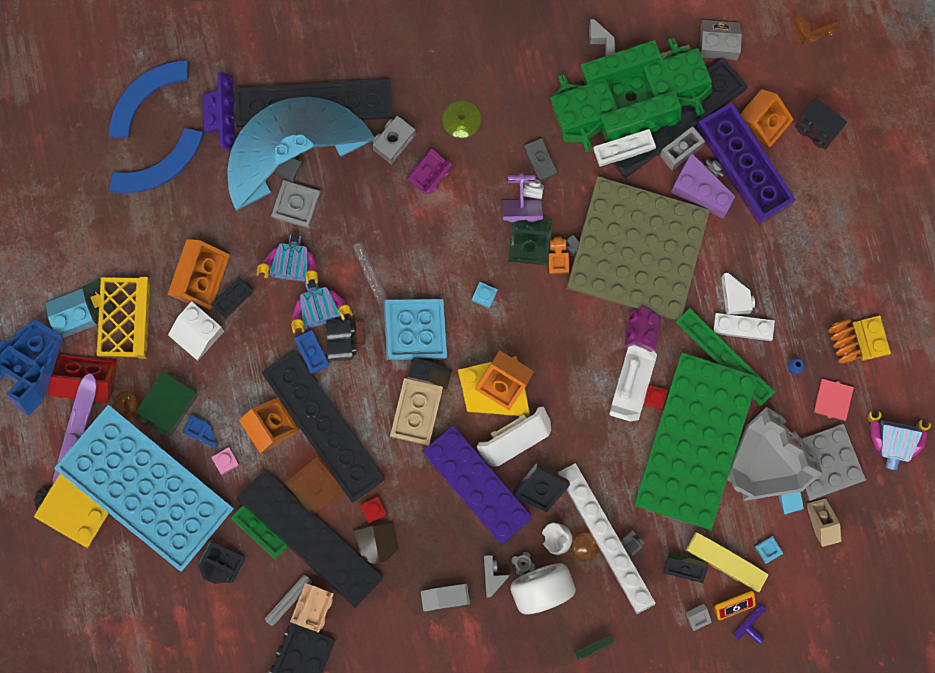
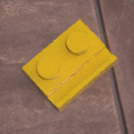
(871, 338)

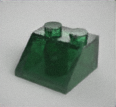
(530, 242)

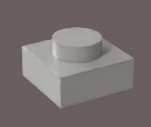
(698, 617)

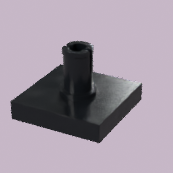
(541, 487)

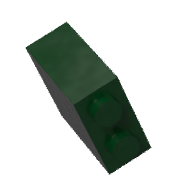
(166, 404)

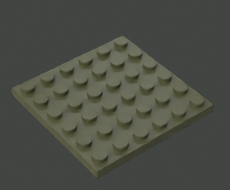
(638, 248)

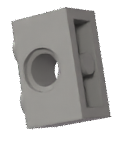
(681, 148)
(392, 150)

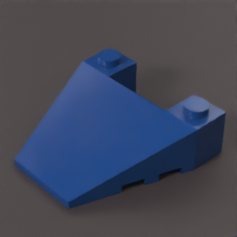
(29, 363)

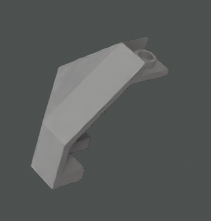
(771, 460)

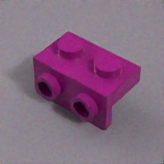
(429, 172)
(643, 328)

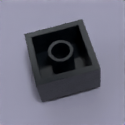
(820, 124)

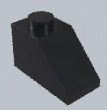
(429, 373)

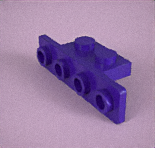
(219, 111)

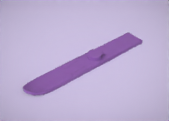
(79, 415)

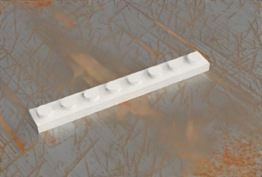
(607, 540)

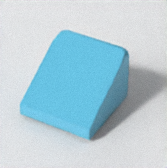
(791, 502)

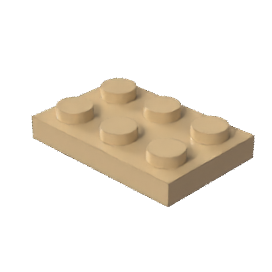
(416, 412)

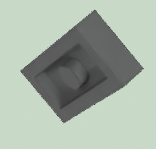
(540, 160)

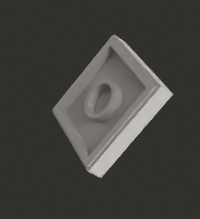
(296, 204)

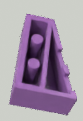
(702, 188)

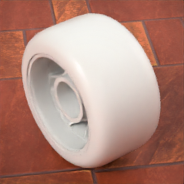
(543, 588)

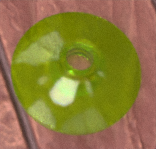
(461, 128)

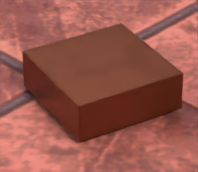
(360, 333)

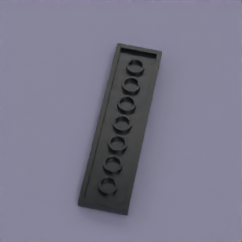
(725, 87)
(363, 98)
(323, 426)
(309, 538)

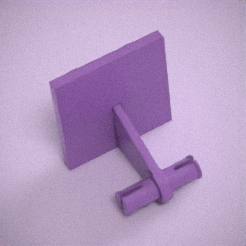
(522, 209)

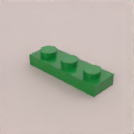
(259, 532)

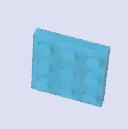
(415, 329)

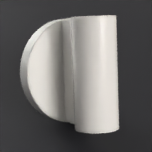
(533, 190)

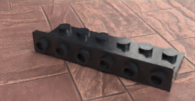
(302, 651)

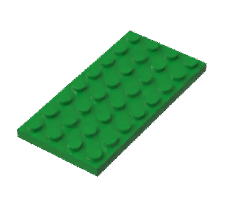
(696, 441)

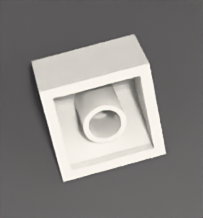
(195, 331)

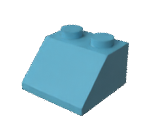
(70, 313)

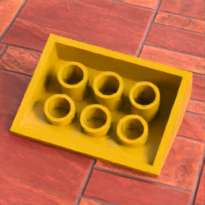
(71, 512)

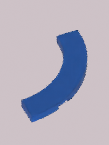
(140, 91)
(162, 172)

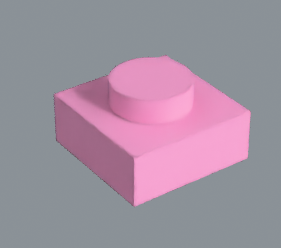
(225, 461)

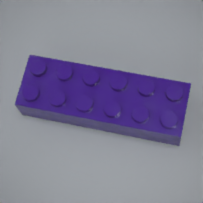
(745, 163)
(477, 485)

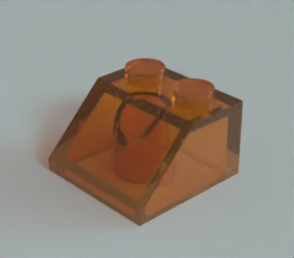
(314, 486)

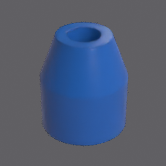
(793, 369)

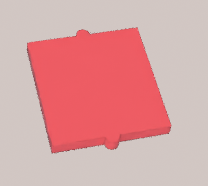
(833, 399)

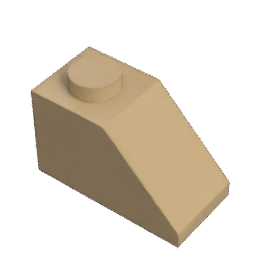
(824, 522)

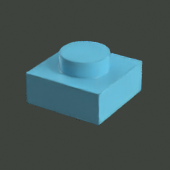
(484, 295)

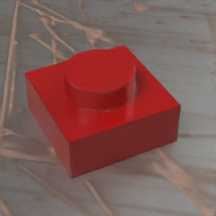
(655, 397)
(373, 510)

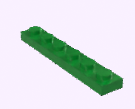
(720, 351)

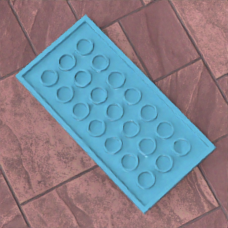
(143, 488)

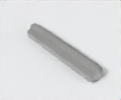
(287, 601)

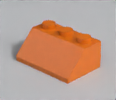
(198, 274)

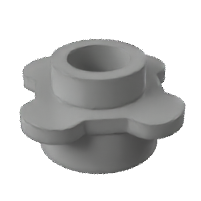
(714, 167)
(525, 557)

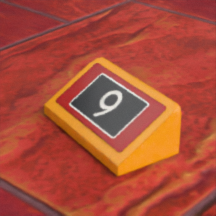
(734, 605)

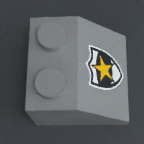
(720, 39)

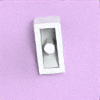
(736, 296)

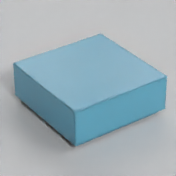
(768, 550)

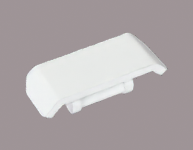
(633, 383)
(515, 438)

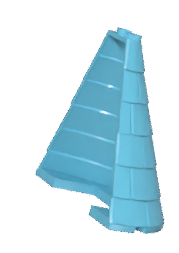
(283, 133)

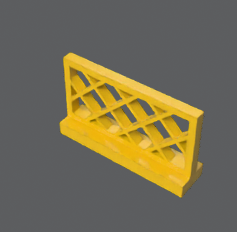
(141, 317)

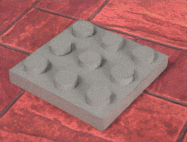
(836, 460)

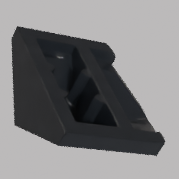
(219, 564)

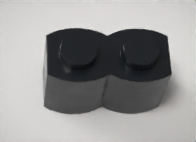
(340, 340)

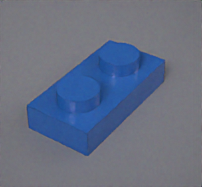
(311, 352)

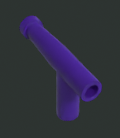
(746, 626)

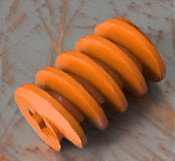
(845, 342)

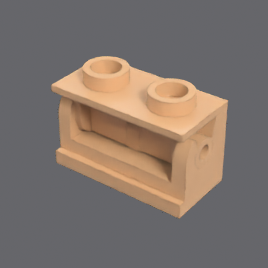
(312, 607)

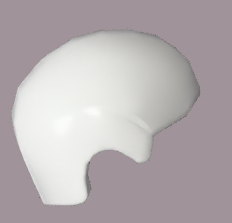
(557, 538)

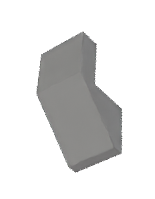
(599, 35)
(445, 597)

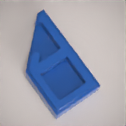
(200, 431)

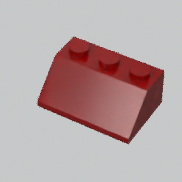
(70, 371)

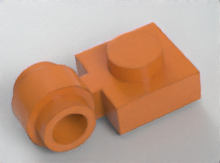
(558, 261)

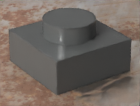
(572, 245)

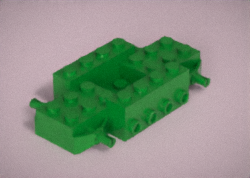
(657, 84)

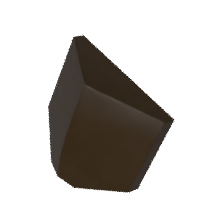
(376, 543)

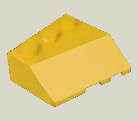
(478, 402)

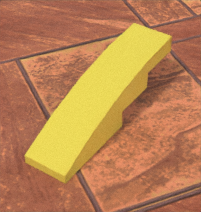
(727, 562)

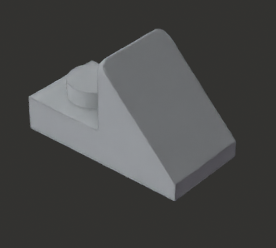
(492, 582)

